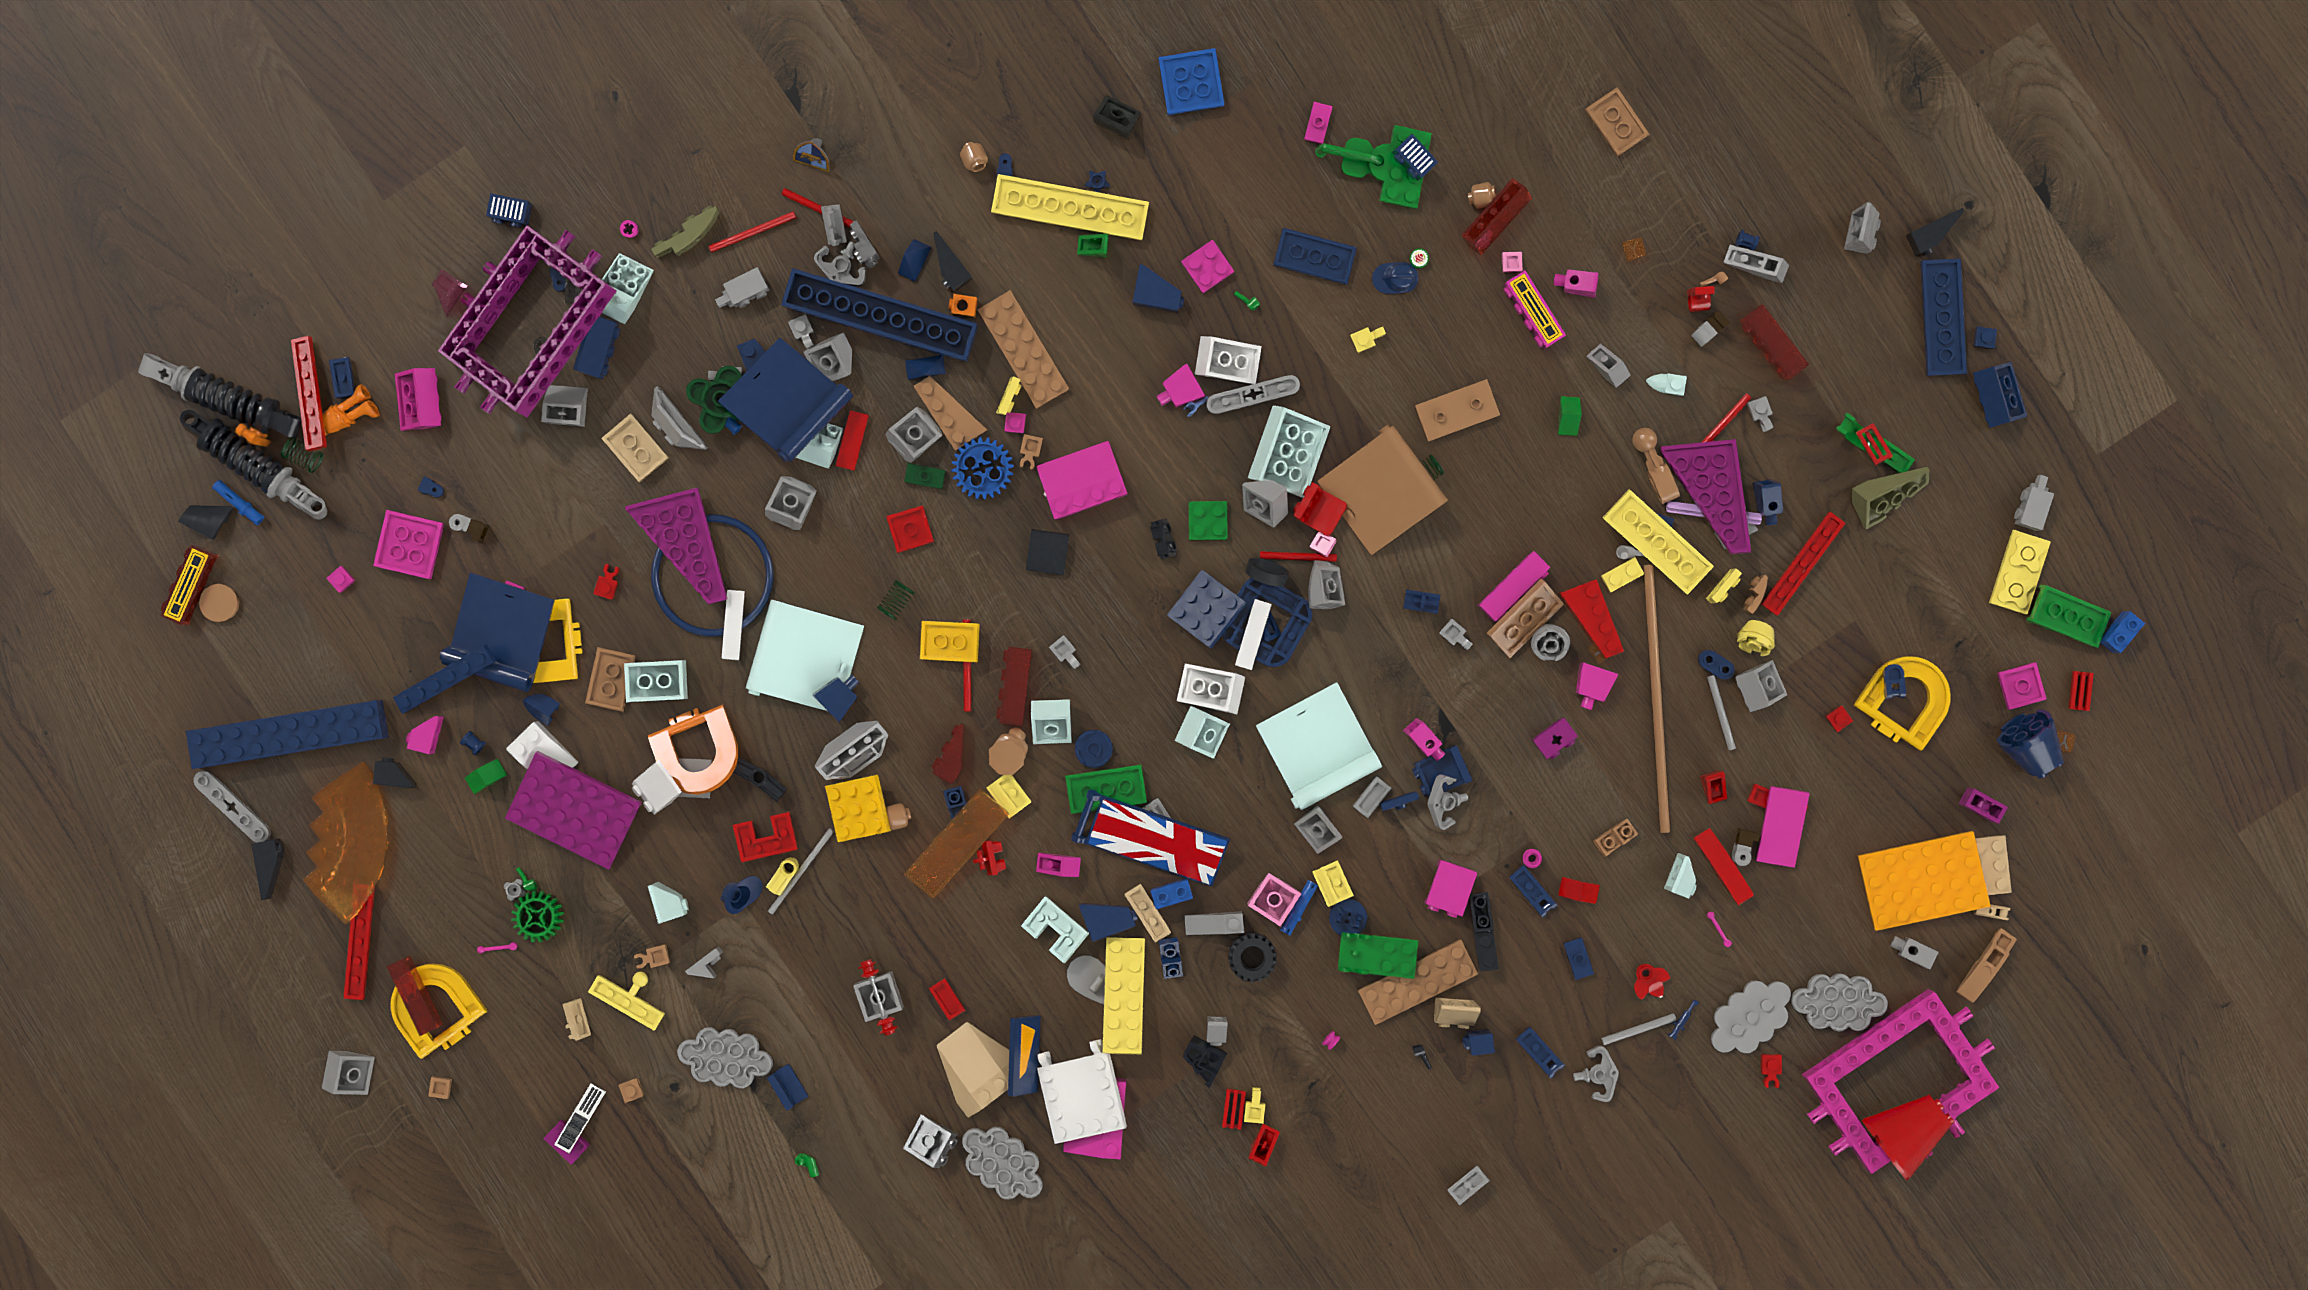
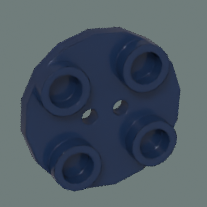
(1339, 915)

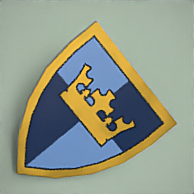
(811, 154)

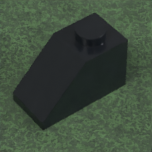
(392, 774)

